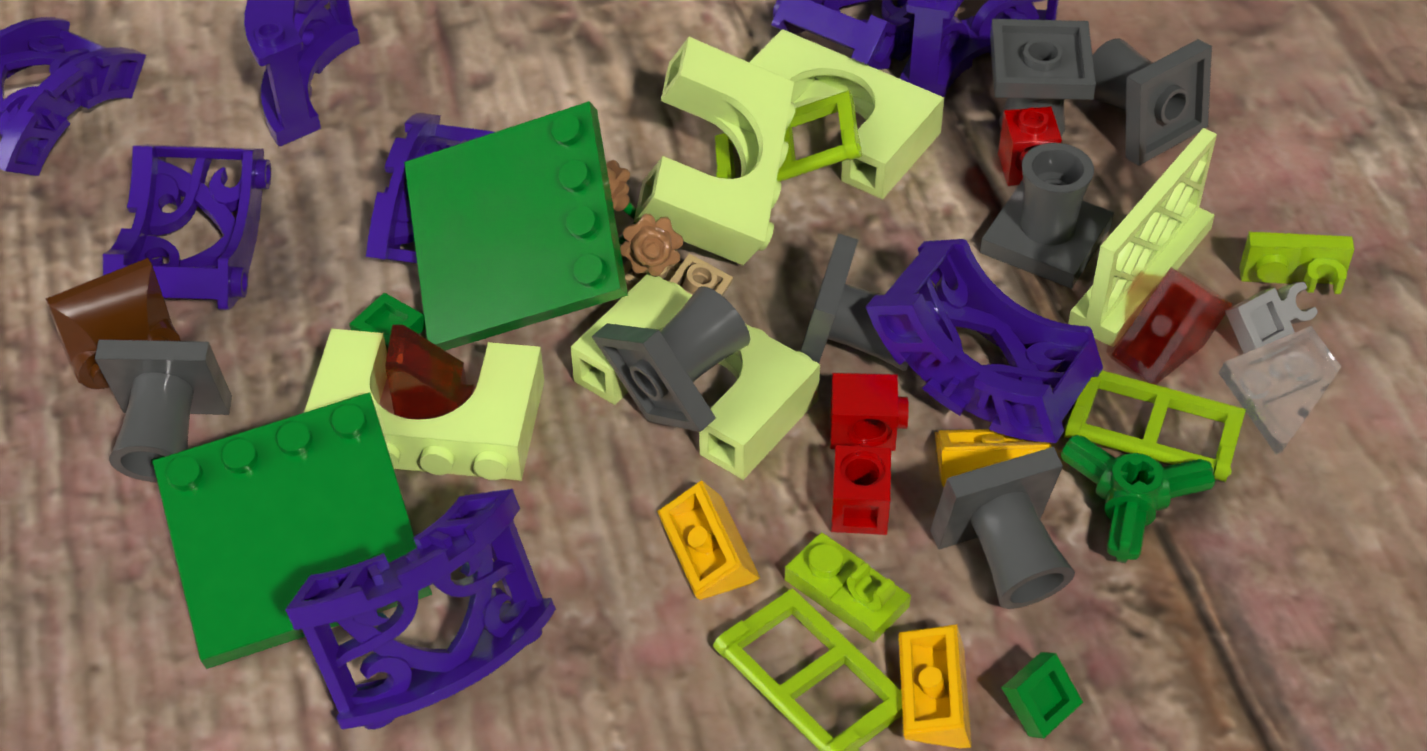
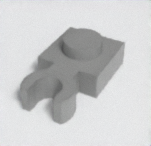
(1268, 316)

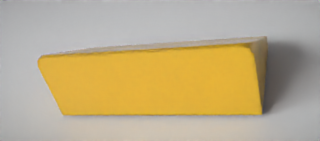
(973, 449)
(707, 542)
(934, 687)

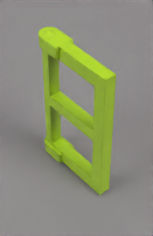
(850, 148)
(1162, 399)
(841, 652)

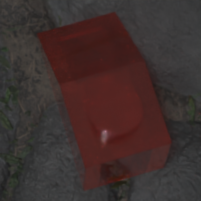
(1171, 326)
(423, 377)

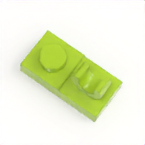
(1297, 258)
(847, 587)

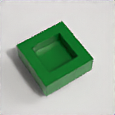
(384, 314)
(1042, 695)

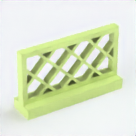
(1147, 244)

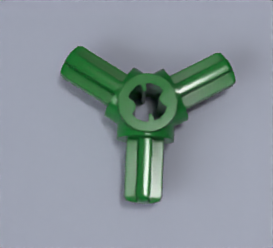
(1134, 489)

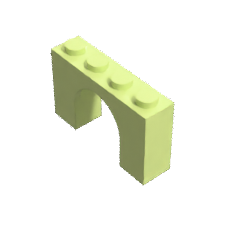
(754, 112)
(898, 115)
(760, 408)
(479, 439)

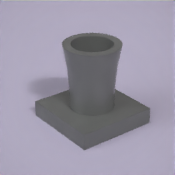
(1041, 64)
(1161, 98)
(1046, 221)
(842, 311)
(664, 363)
(158, 391)
(1004, 511)

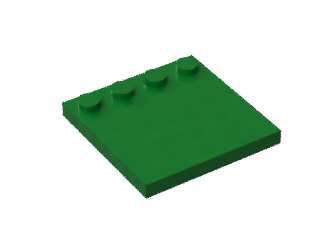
(515, 228)
(271, 511)

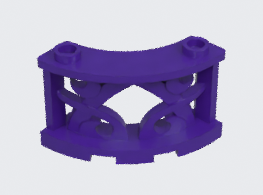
(872, 40)
(295, 44)
(946, 46)
(80, 76)
(391, 213)
(222, 268)
(1010, 397)
(491, 633)

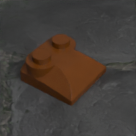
(111, 307)

